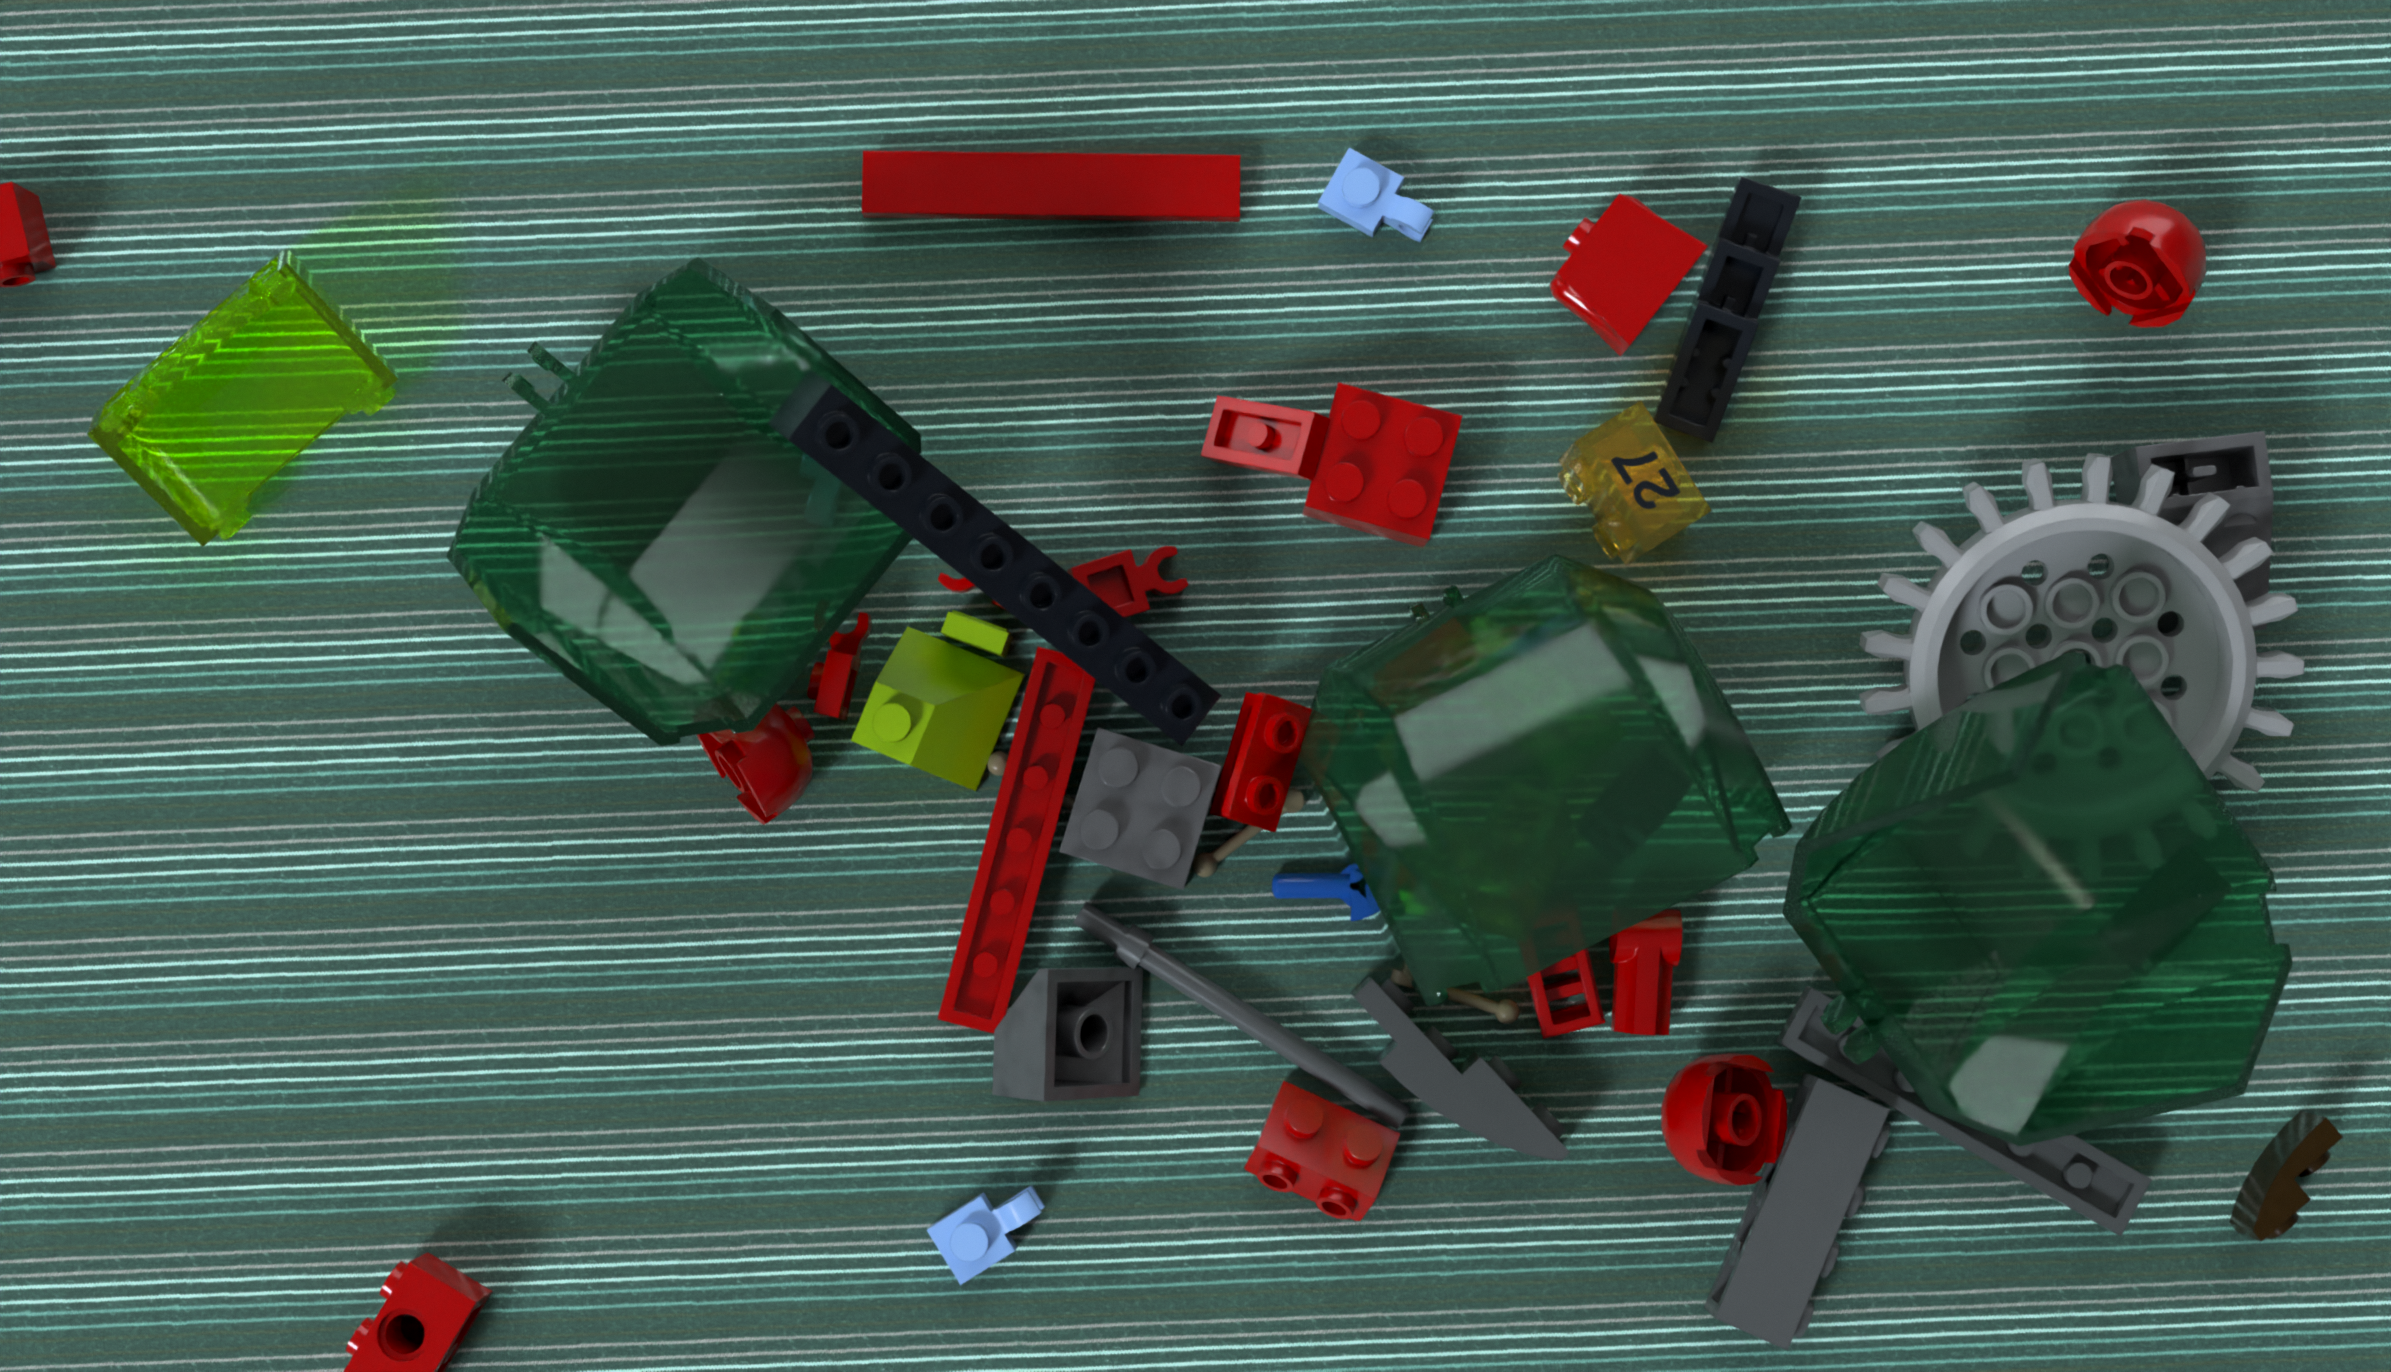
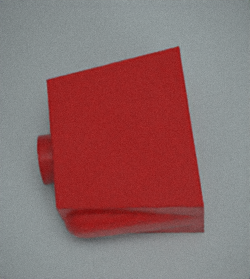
(1623, 269)

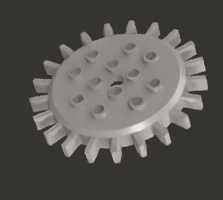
(2149, 573)

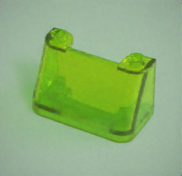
(241, 397)

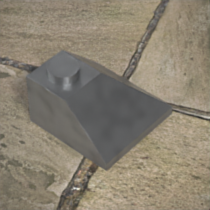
(1072, 1036)

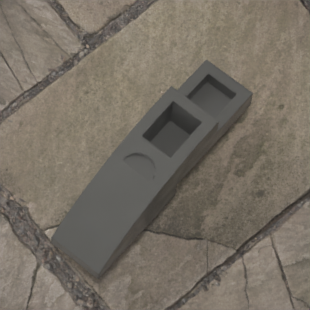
(1473, 1095)

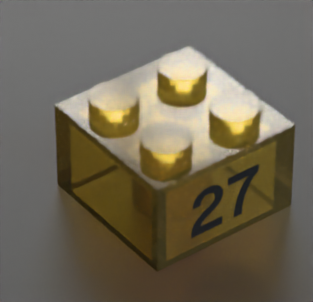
(1631, 484)

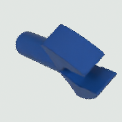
(1323, 886)

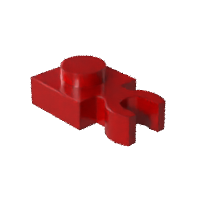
(1123, 583)

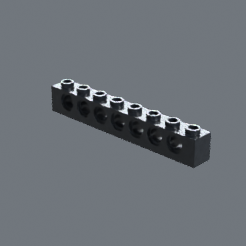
(992, 555)

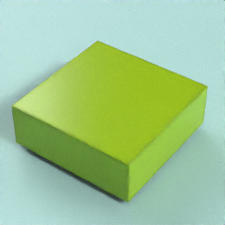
(977, 633)

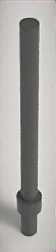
(1135, 947)

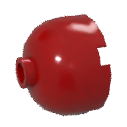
(2140, 261)
(765, 764)
(1724, 1118)

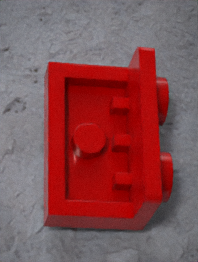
(1261, 760)
(1322, 1153)

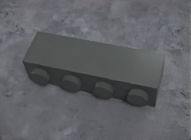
(1797, 1212)

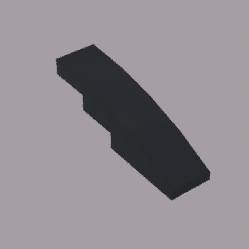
(1726, 309)

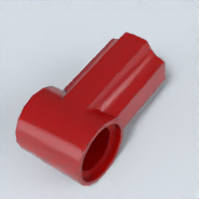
(1644, 972)

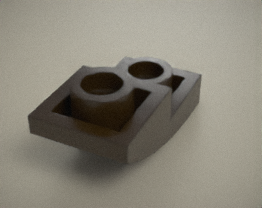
(2270, 1193)

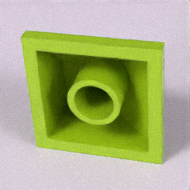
(938, 708)

